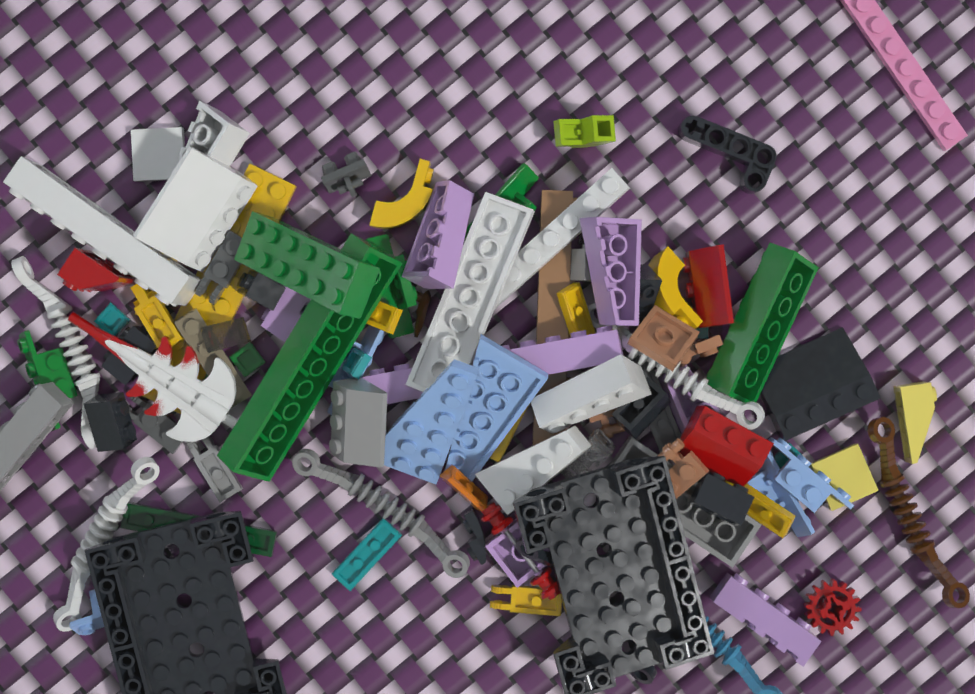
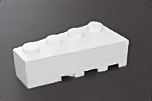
(215, 135)
(590, 394)
(532, 467)

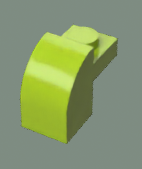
(584, 132)

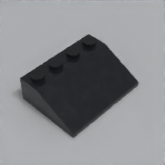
(816, 384)

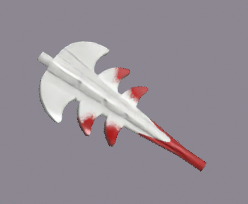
(201, 403)

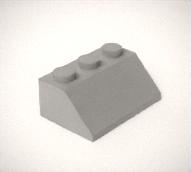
(358, 422)

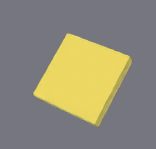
(849, 472)

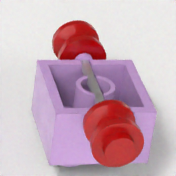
(515, 565)

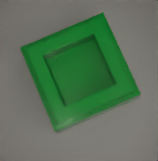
(247, 359)

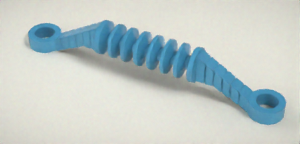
(736, 659)

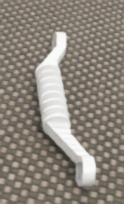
(57, 308)
(699, 390)
(99, 532)

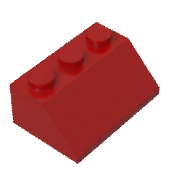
(91, 273)
(709, 285)
(724, 445)

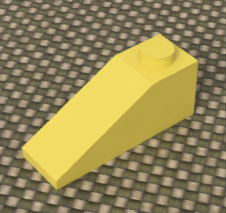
(914, 411)

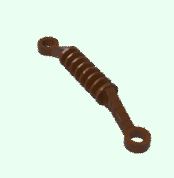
(923, 548)

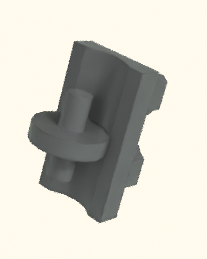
(346, 178)

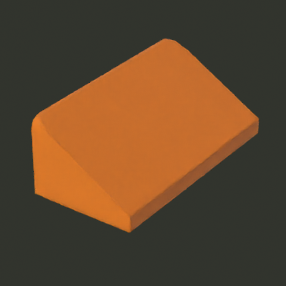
(465, 488)

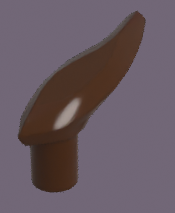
(424, 301)

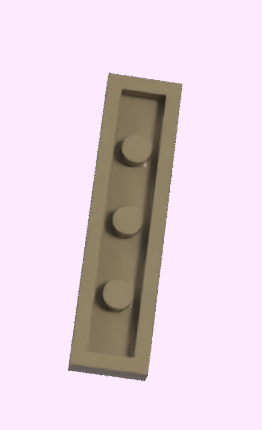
(189, 327)

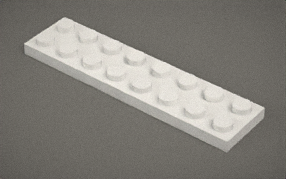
(477, 288)

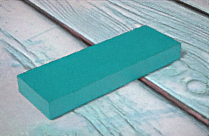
(366, 554)

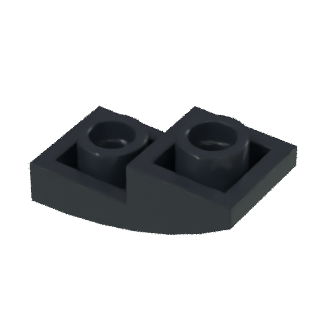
(477, 543)

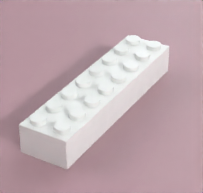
(102, 231)

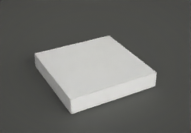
(155, 152)

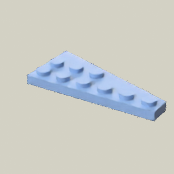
(494, 405)
(426, 429)

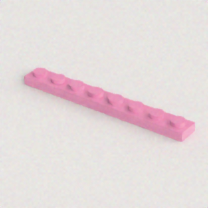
(906, 71)

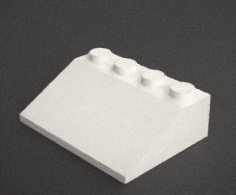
(195, 209)

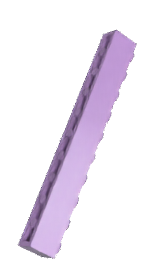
(552, 357)

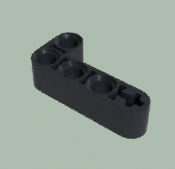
(725, 149)

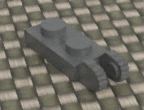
(222, 267)
(155, 425)

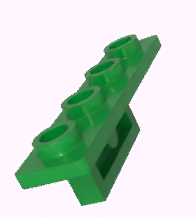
(516, 188)
(400, 291)
(47, 367)

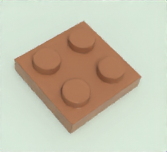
(663, 338)

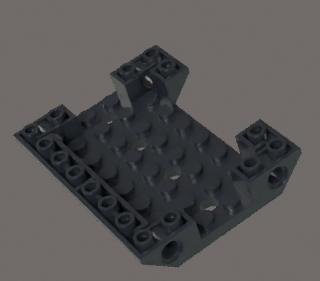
(644, 562)
(154, 633)

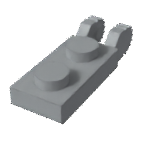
(217, 474)

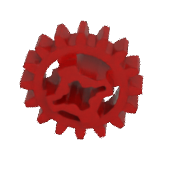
(842, 605)

